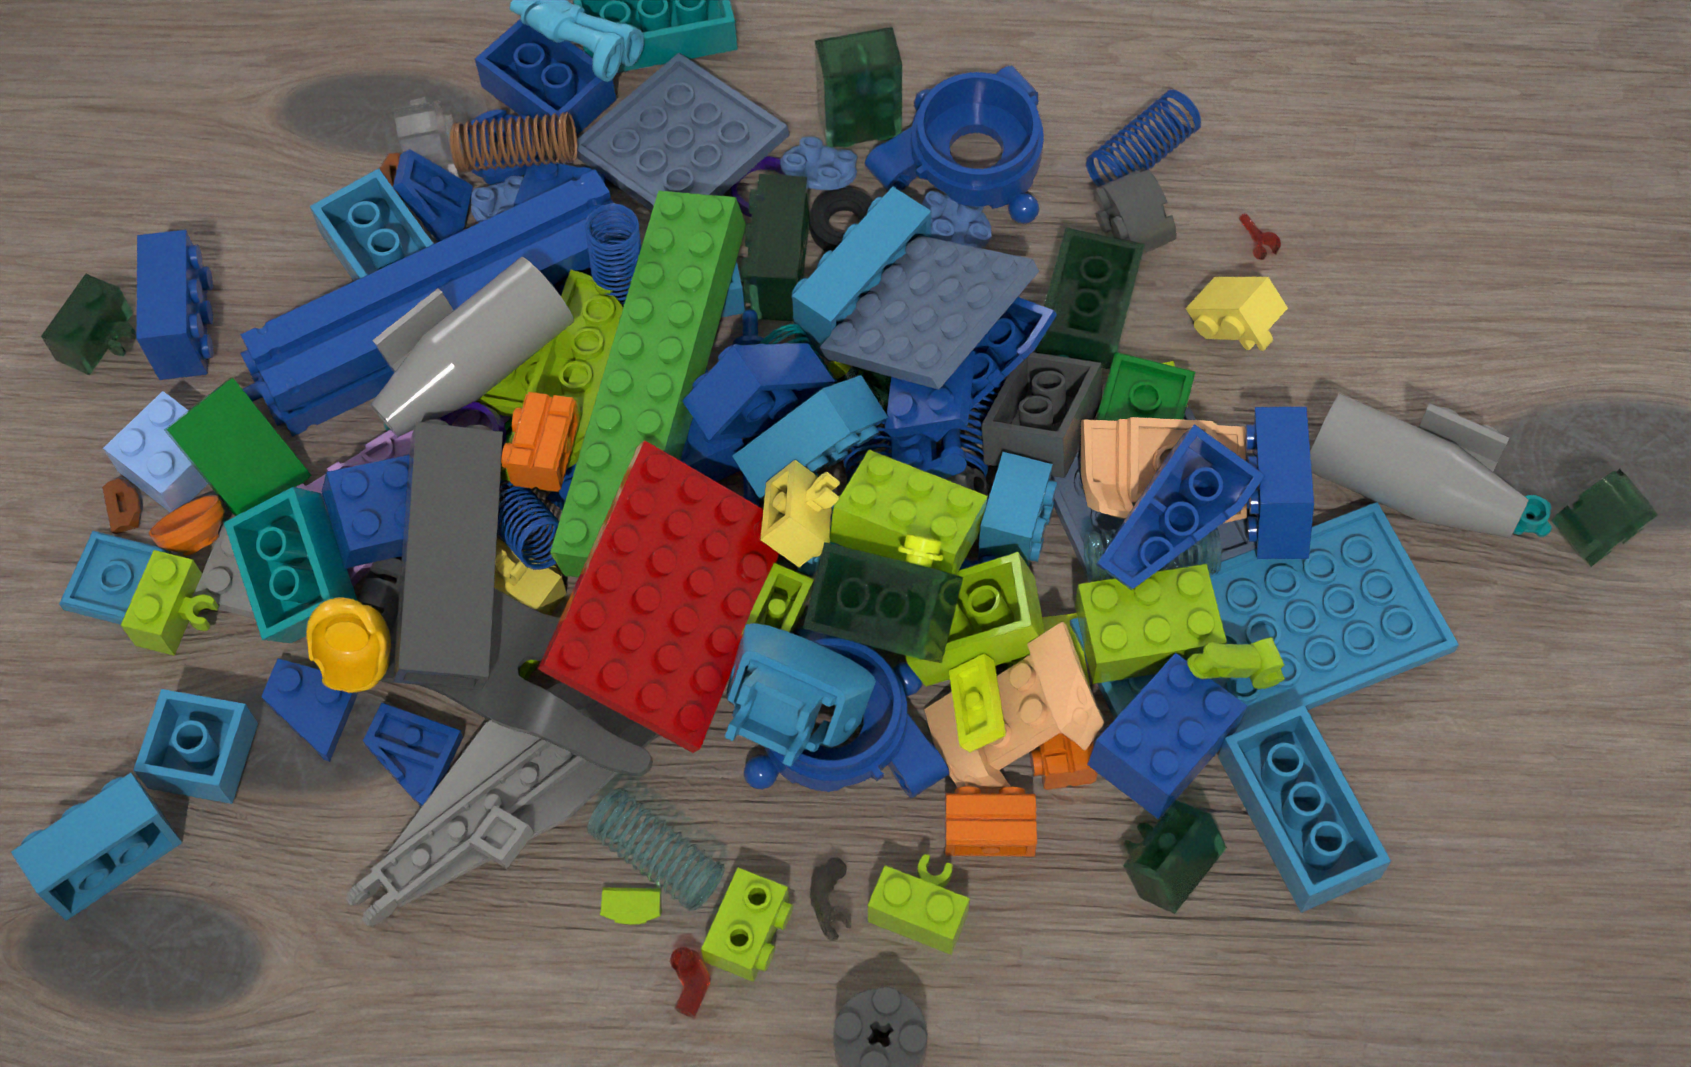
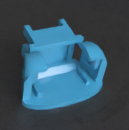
(781, 687)

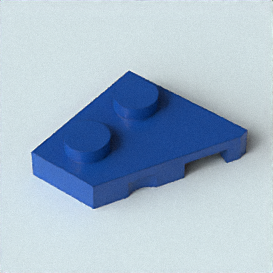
(308, 705)

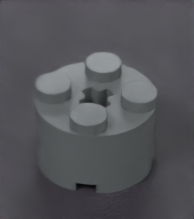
(1135, 210)
(880, 1013)

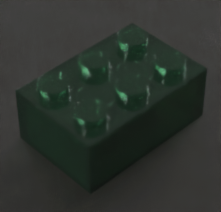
(859, 87)
(775, 244)
(1091, 296)
(883, 602)

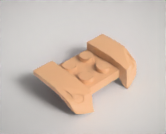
(1126, 454)
(1038, 701)

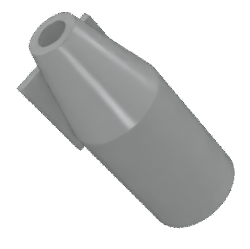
(458, 355)
(1426, 472)

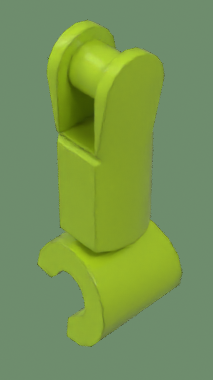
(1257, 661)

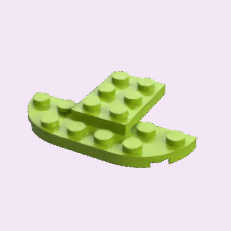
(570, 362)

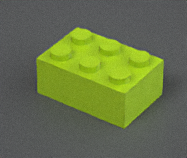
(895, 500)
(993, 617)
(1143, 627)

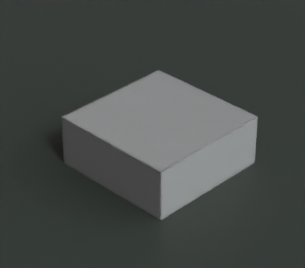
(501, 837)

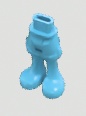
(566, 21)

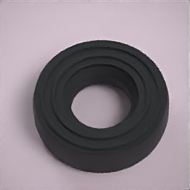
(828, 204)

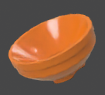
(189, 526)

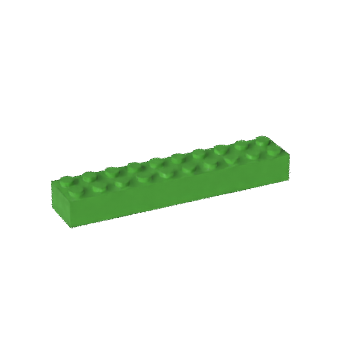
(654, 356)

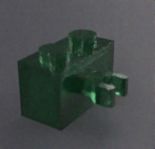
(89, 325)
(1173, 855)

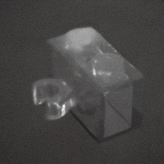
(426, 131)

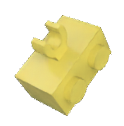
(1237, 310)
(798, 512)
(534, 588)

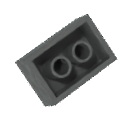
(1043, 411)

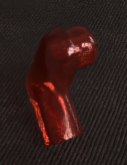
(694, 978)

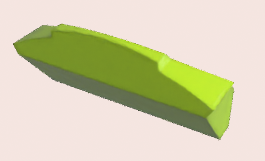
(631, 904)

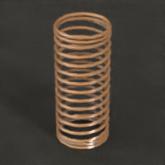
(566, 142)

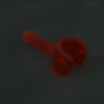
(1267, 238)

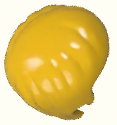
(348, 644)

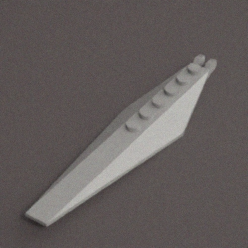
(500, 769)

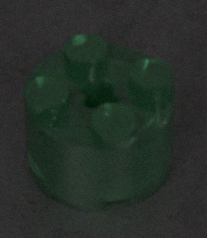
(1605, 517)

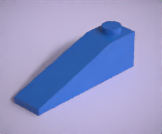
(1004, 348)
(1184, 502)

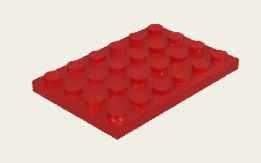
(663, 598)

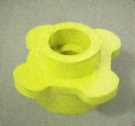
(921, 550)

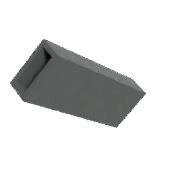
(448, 556)

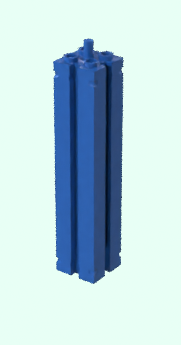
(323, 352)

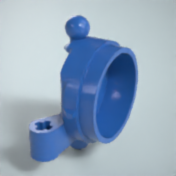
(964, 104)
(885, 739)

